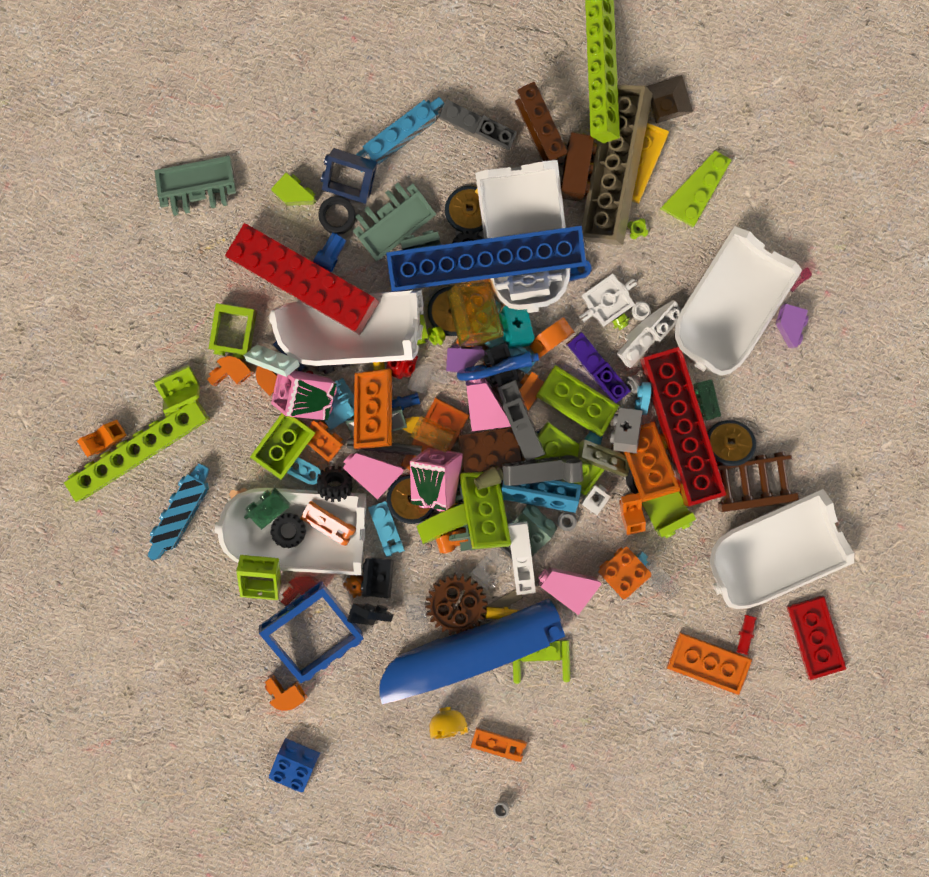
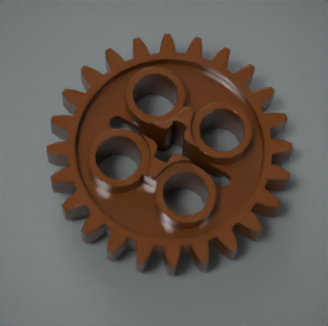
(441, 597)

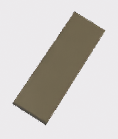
(506, 600)

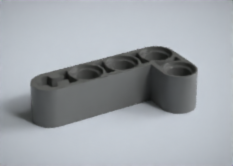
(544, 469)

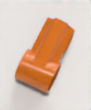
(447, 546)

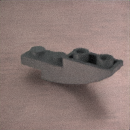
(477, 126)
(520, 421)

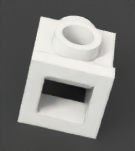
(597, 506)

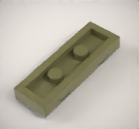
(603, 458)

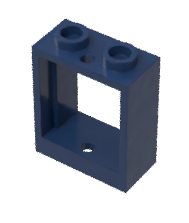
(352, 161)

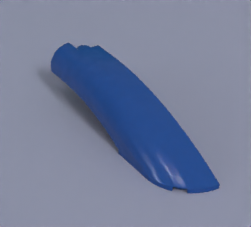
(471, 652)

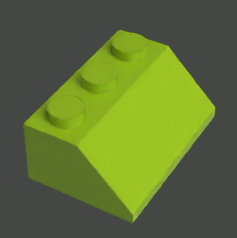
(282, 445)

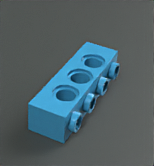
(546, 494)

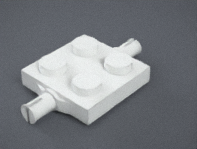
(529, 284)
(608, 300)

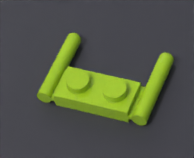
(556, 651)

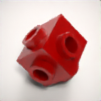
(402, 368)

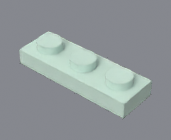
(272, 360)

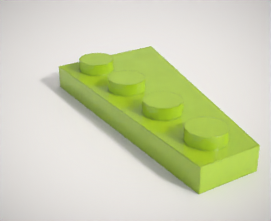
(695, 193)

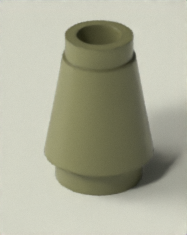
(489, 478)

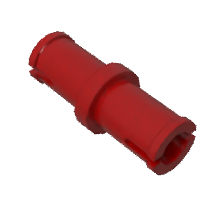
(746, 634)

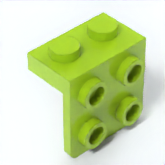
(178, 389)
(668, 514)

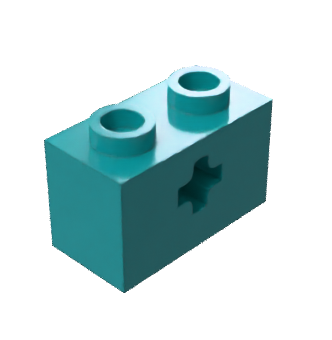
(515, 336)

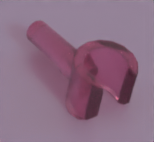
(805, 275)

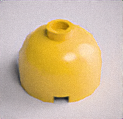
(447, 724)

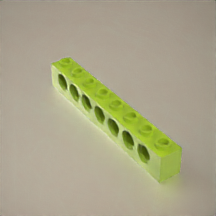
(602, 70)
(80, 490)

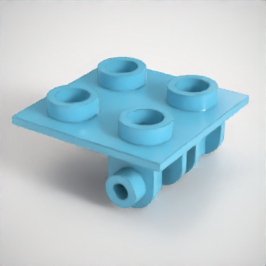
(341, 405)

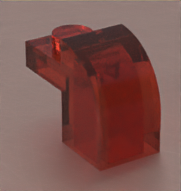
(301, 584)

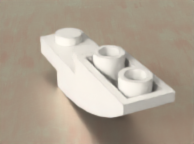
(651, 329)
(522, 558)

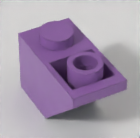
(790, 324)
(462, 358)

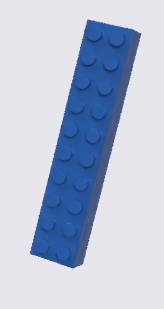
(487, 258)

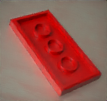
(816, 637)

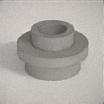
(633, 382)
(573, 521)

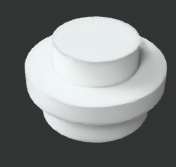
(641, 310)

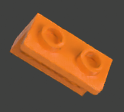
(530, 386)
(324, 442)

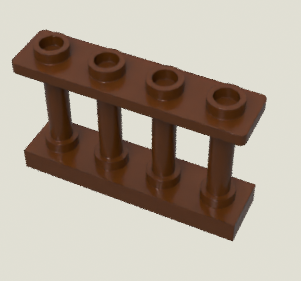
(540, 124)
(766, 498)

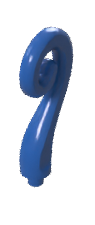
(508, 364)

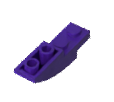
(597, 367)

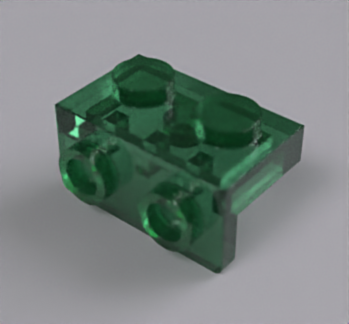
(707, 399)
(267, 508)

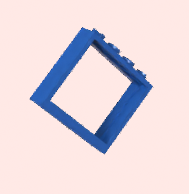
(295, 608)

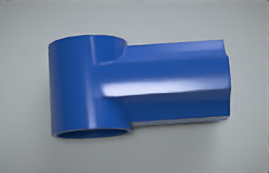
(328, 255)

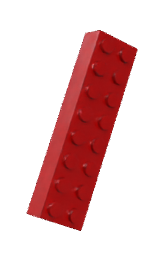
(302, 279)
(683, 427)

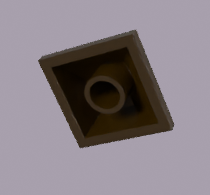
(669, 99)

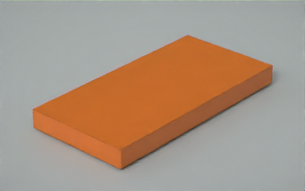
(373, 409)
(445, 415)
(651, 465)
(709, 663)

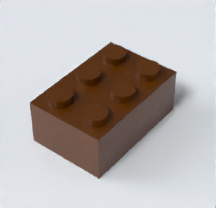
(578, 167)
(488, 449)

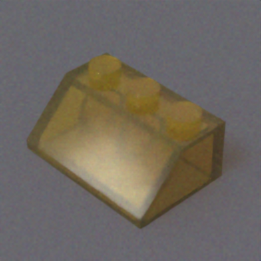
(474, 313)

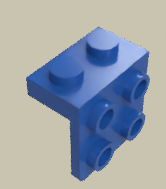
(293, 765)

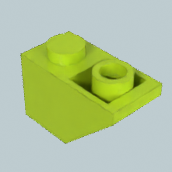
(292, 193)

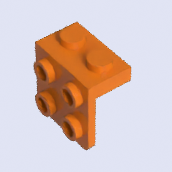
(624, 572)

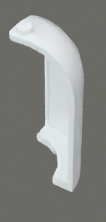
(521, 203)
(734, 303)
(320, 341)
(779, 552)
(315, 553)

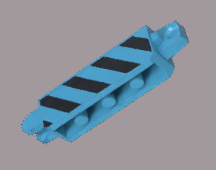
(402, 131)
(180, 512)

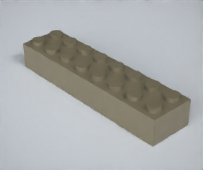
(616, 170)

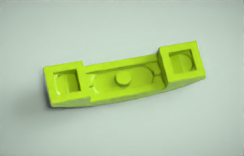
(442, 523)

